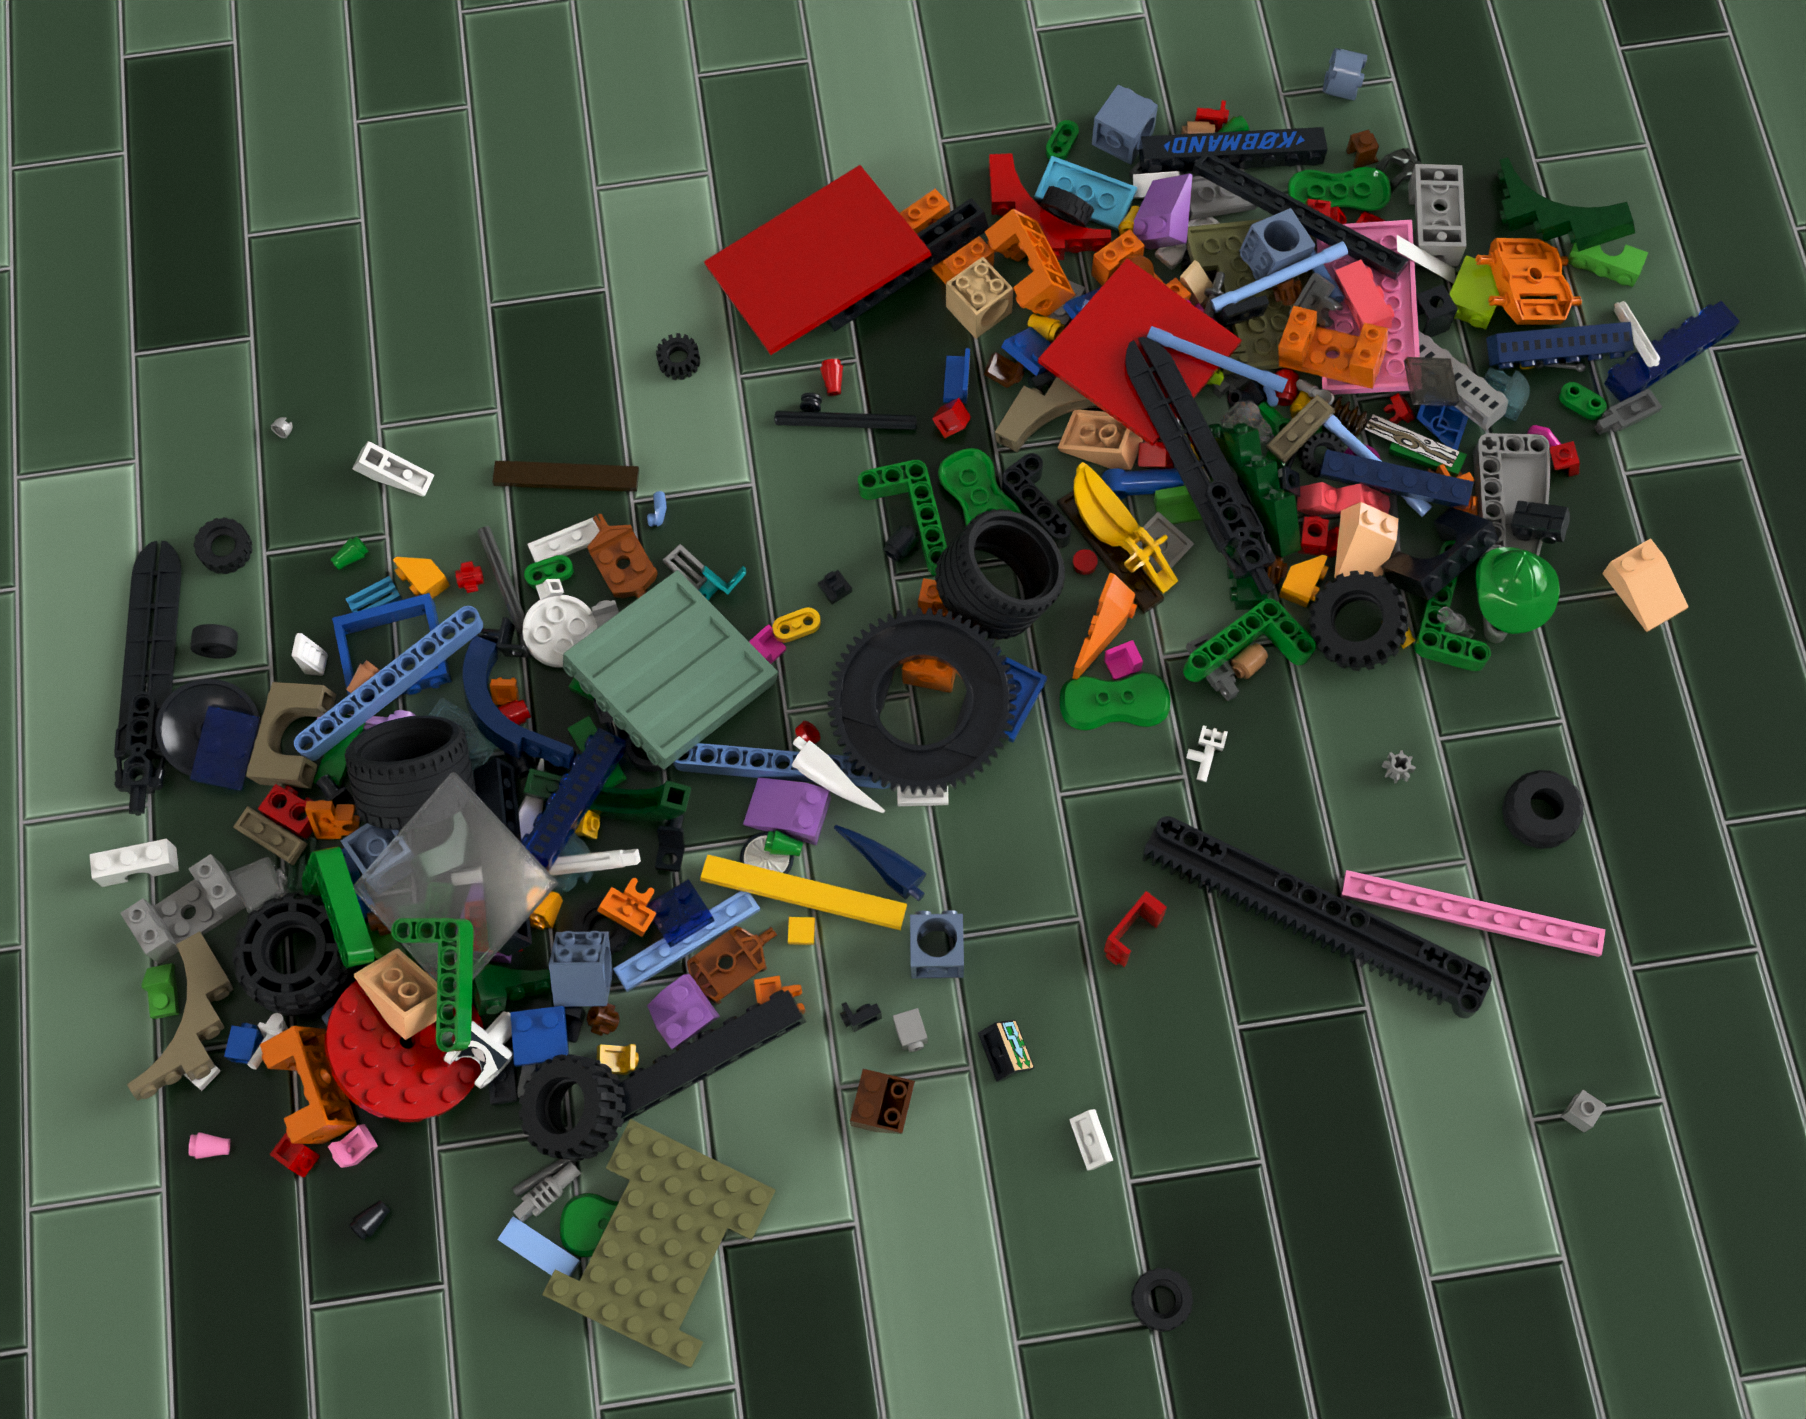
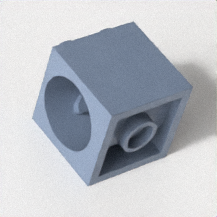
(1123, 122)
(1280, 232)
(367, 844)
(937, 967)
(581, 968)

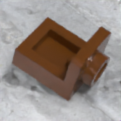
(1003, 370)

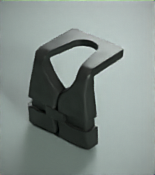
(1404, 158)

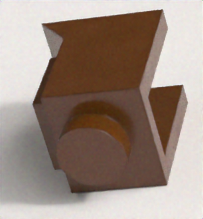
(1365, 146)

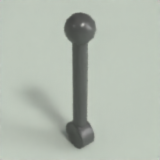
(1580, 367)

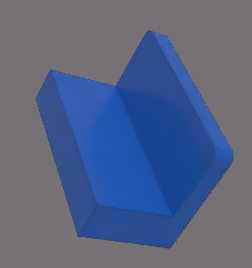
(957, 377)

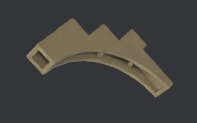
(1034, 410)
(199, 1022)

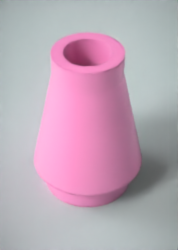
(207, 1145)

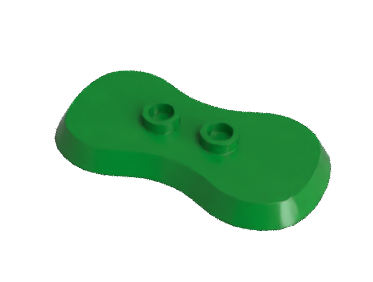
(1357, 189)
(972, 481)
(1093, 702)
(584, 1222)

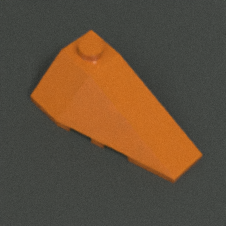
(1112, 614)

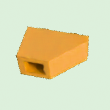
(422, 575)
(1302, 580)
(546, 912)

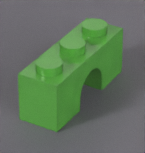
(1621, 268)

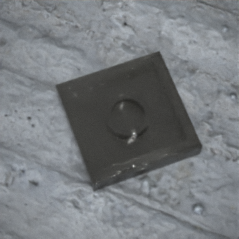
(1431, 381)

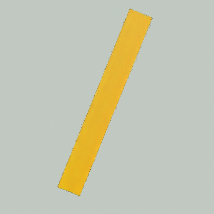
(803, 892)

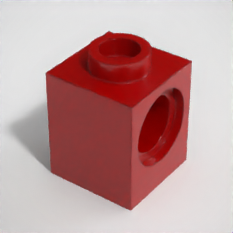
(1313, 545)

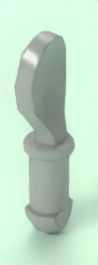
(1312, 390)

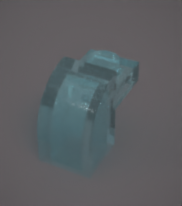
(1514, 388)
(568, 881)

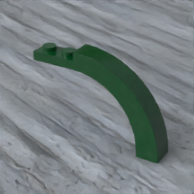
(625, 804)

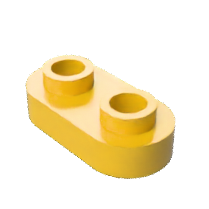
(795, 623)

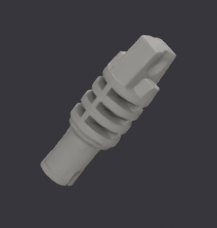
(546, 1192)

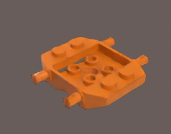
(1511, 265)

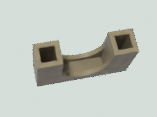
(283, 706)

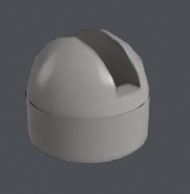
(281, 427)

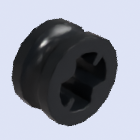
(810, 402)

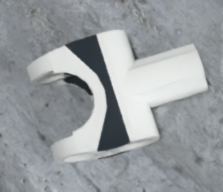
(488, 1048)

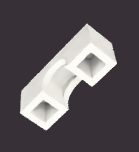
(151, 857)

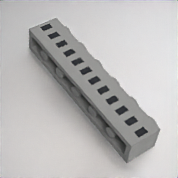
(1476, 396)

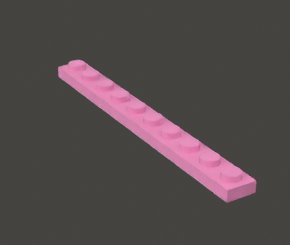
(1473, 913)

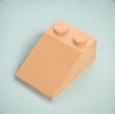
(1100, 440)
(1364, 540)
(1646, 585)
(400, 992)

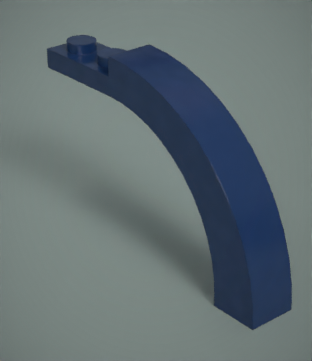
(489, 719)

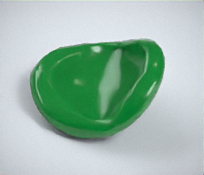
(1516, 589)

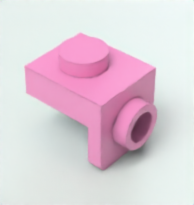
(353, 1147)

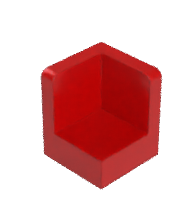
(951, 418)
(1154, 456)

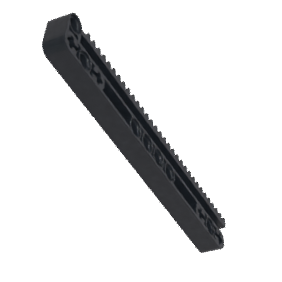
(1374, 943)

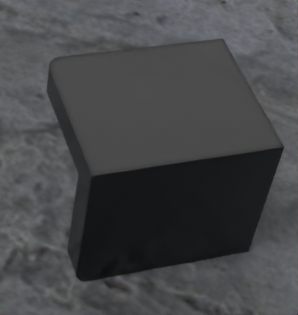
(574, 1020)

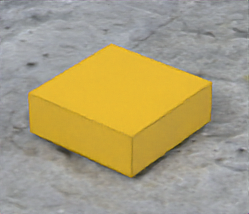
(801, 930)

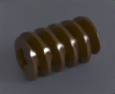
(1349, 418)

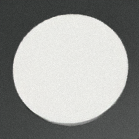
(555, 627)

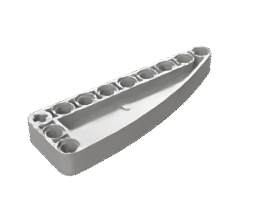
(1514, 477)

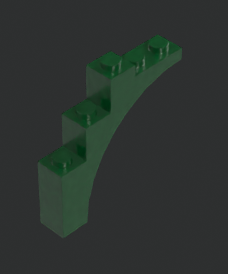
(1552, 219)
(1260, 477)
(499, 984)

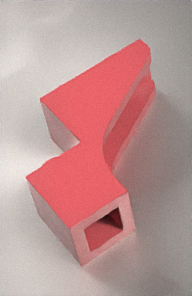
(1324, 499)

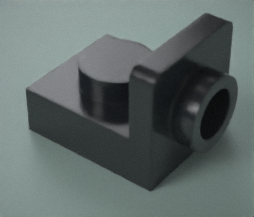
(865, 1016)

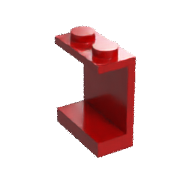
(1149, 909)

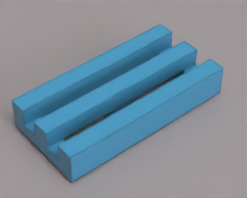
(372, 594)

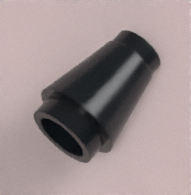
(369, 1220)

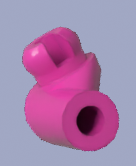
(1546, 432)

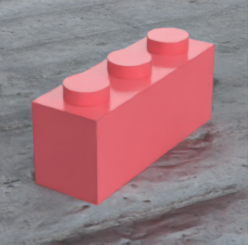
(1363, 296)

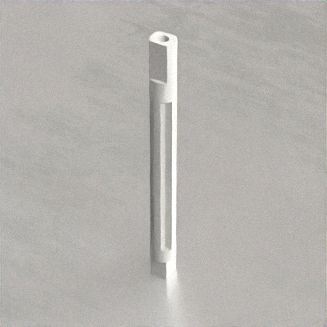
(595, 861)

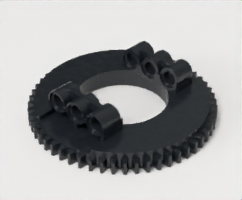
(865, 683)

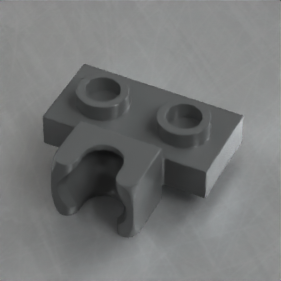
(1316, 297)

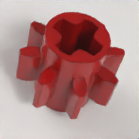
(469, 577)

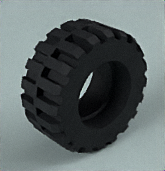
(1352, 589)
(543, 1102)

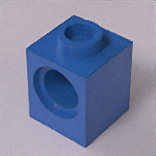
(243, 1043)

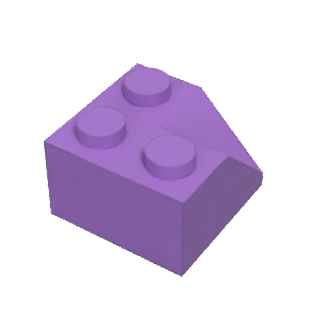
(681, 1011)

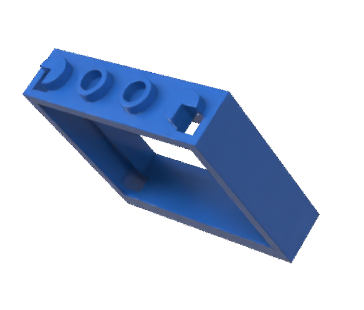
(384, 615)

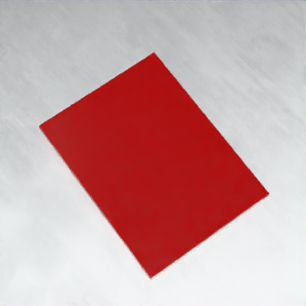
(816, 259)

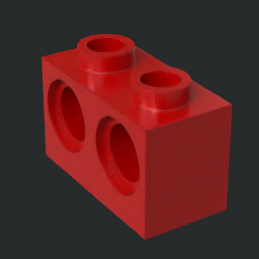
(287, 815)

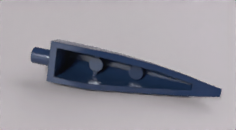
(893, 868)

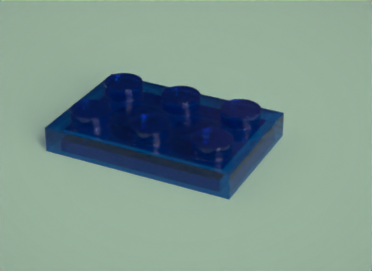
(224, 748)

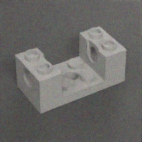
(1439, 231)
(163, 925)

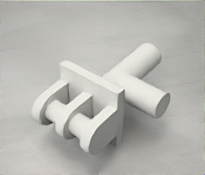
(1207, 756)
(272, 1028)

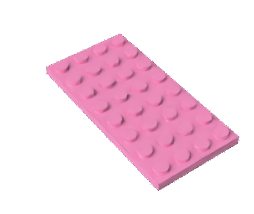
(1399, 293)

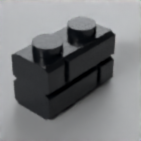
(1540, 522)

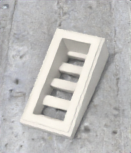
(309, 655)

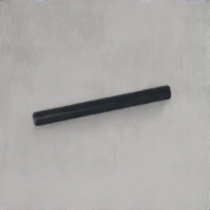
(854, 420)

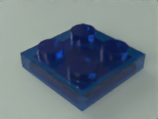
(680, 913)

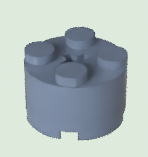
(1344, 74)

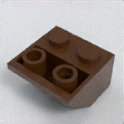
(881, 1102)

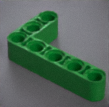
(921, 507)
(1262, 624)
(1441, 639)
(329, 877)
(447, 972)

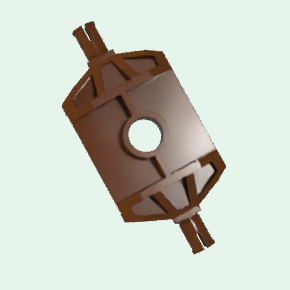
(620, 543)
(747, 961)

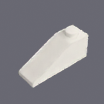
(392, 470)

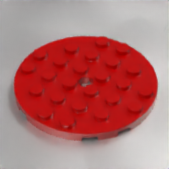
(383, 1074)

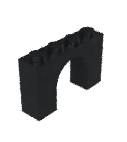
(1428, 576)

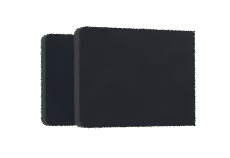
(1440, 318)

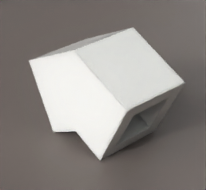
(549, 588)

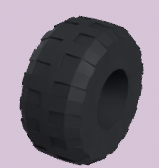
(1556, 791)

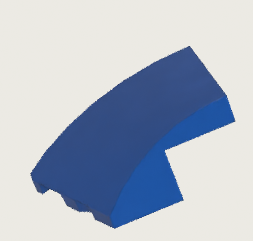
(1444, 422)

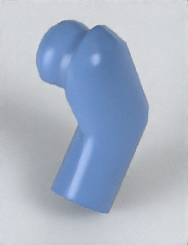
(660, 509)

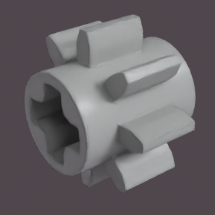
(1397, 760)

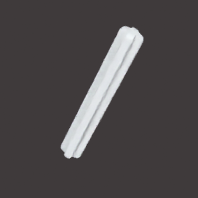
(1640, 339)

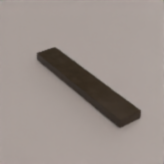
(566, 476)
(1113, 557)

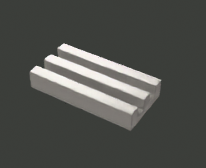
(673, 555)

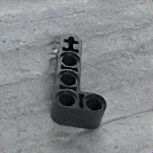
(1040, 504)

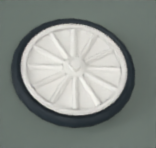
(754, 854)

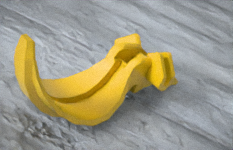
(1116, 526)

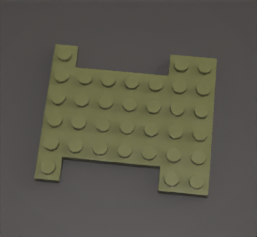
(1218, 249)
(660, 1240)

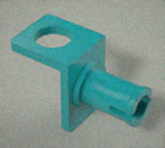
(714, 582)

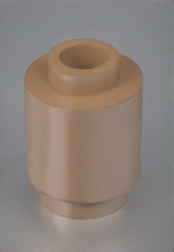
(1195, 127)
(1249, 661)

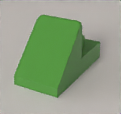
(162, 991)

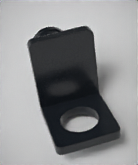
(1249, 392)
(1290, 481)
(503, 639)
(334, 793)
(671, 842)

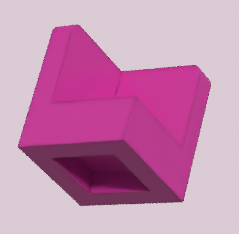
(767, 644)
(1123, 660)

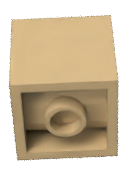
(979, 297)

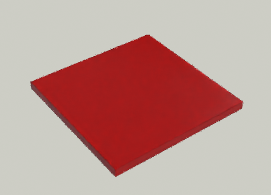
(1094, 344)

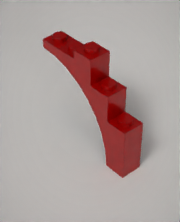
(1009, 194)

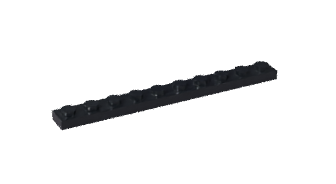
(1313, 221)

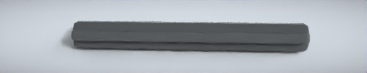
(502, 577)

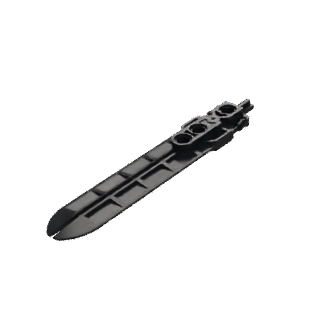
(1221, 531)
(128, 741)

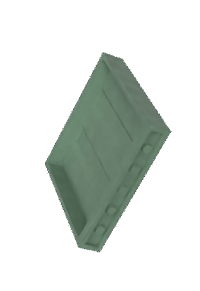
(669, 669)

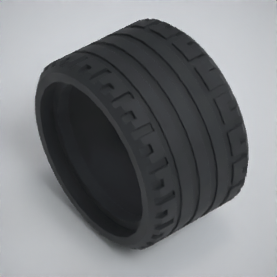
(1024, 549)
(402, 765)

